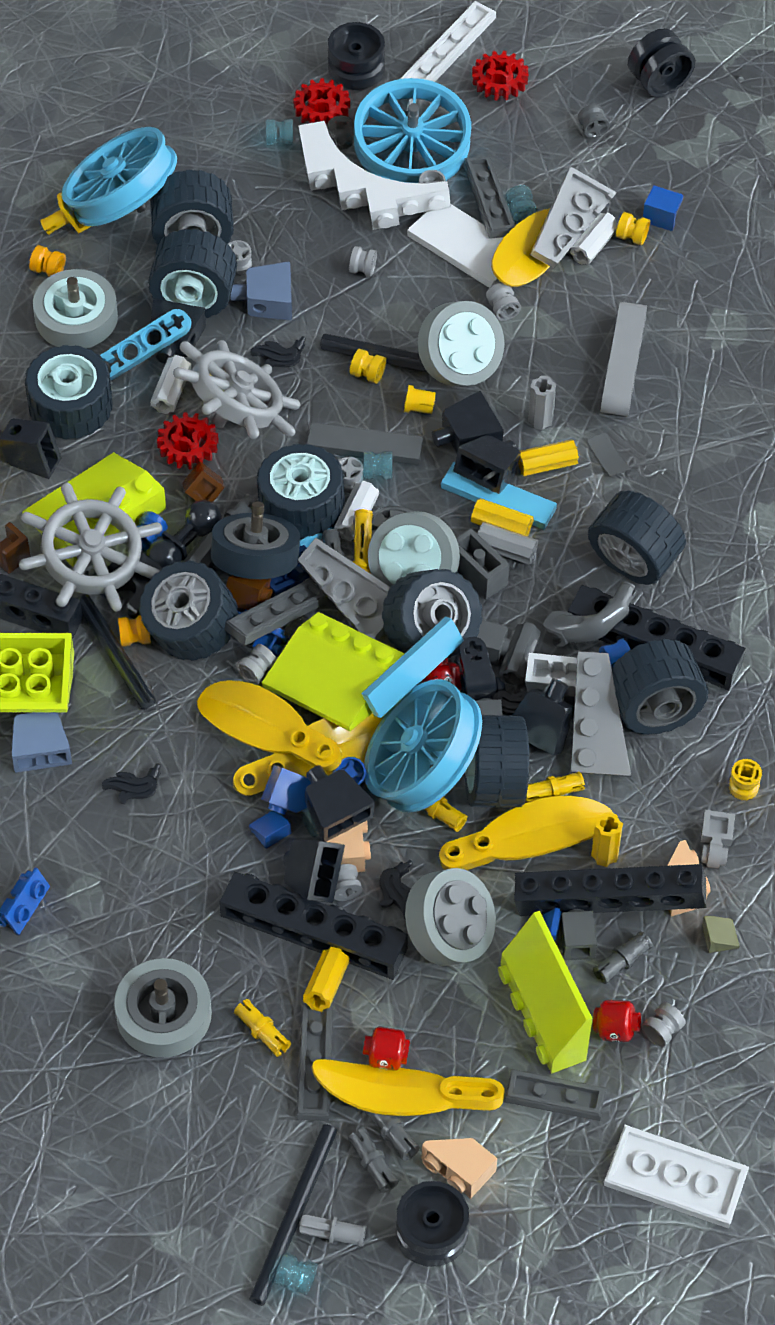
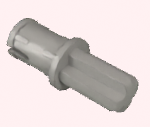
(333, 1230)

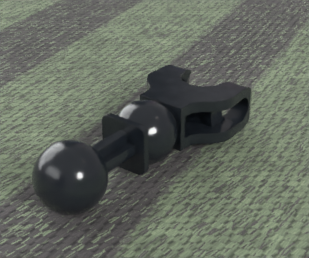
(199, 521)

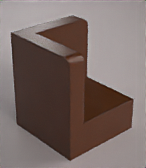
(203, 483)
(13, 548)

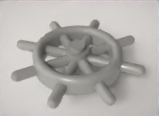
(236, 390)
(90, 546)

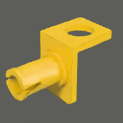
(61, 218)

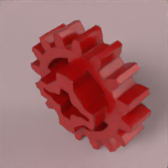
(500, 75)
(321, 101)
(187, 440)

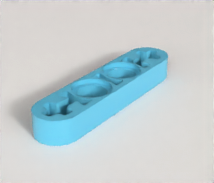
(145, 349)

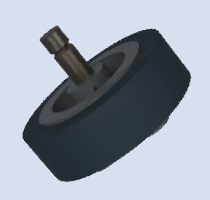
(255, 544)

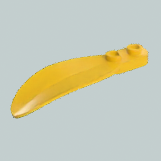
(512, 257)
(265, 722)
(352, 743)
(527, 832)
(405, 1090)

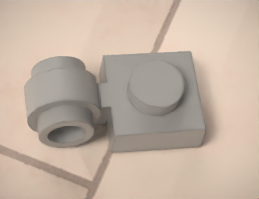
(718, 831)

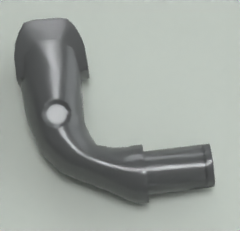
(581, 629)

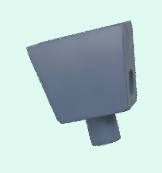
(266, 291)
(39, 742)

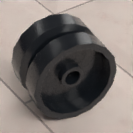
(356, 55)
(661, 62)
(432, 1223)

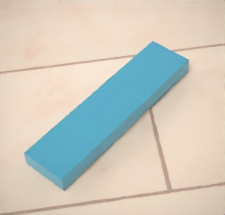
(510, 497)
(412, 667)

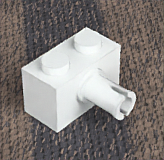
(544, 667)

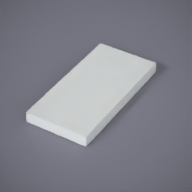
(459, 241)
(676, 1176)

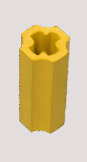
(548, 457)
(502, 517)
(606, 839)
(326, 979)

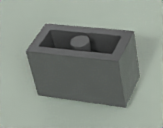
(481, 564)

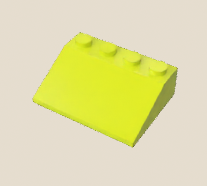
(99, 483)
(329, 669)
(35, 672)
(546, 996)

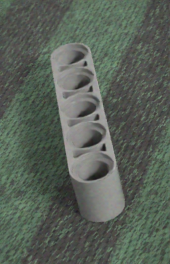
(623, 359)

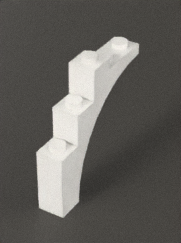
(358, 188)

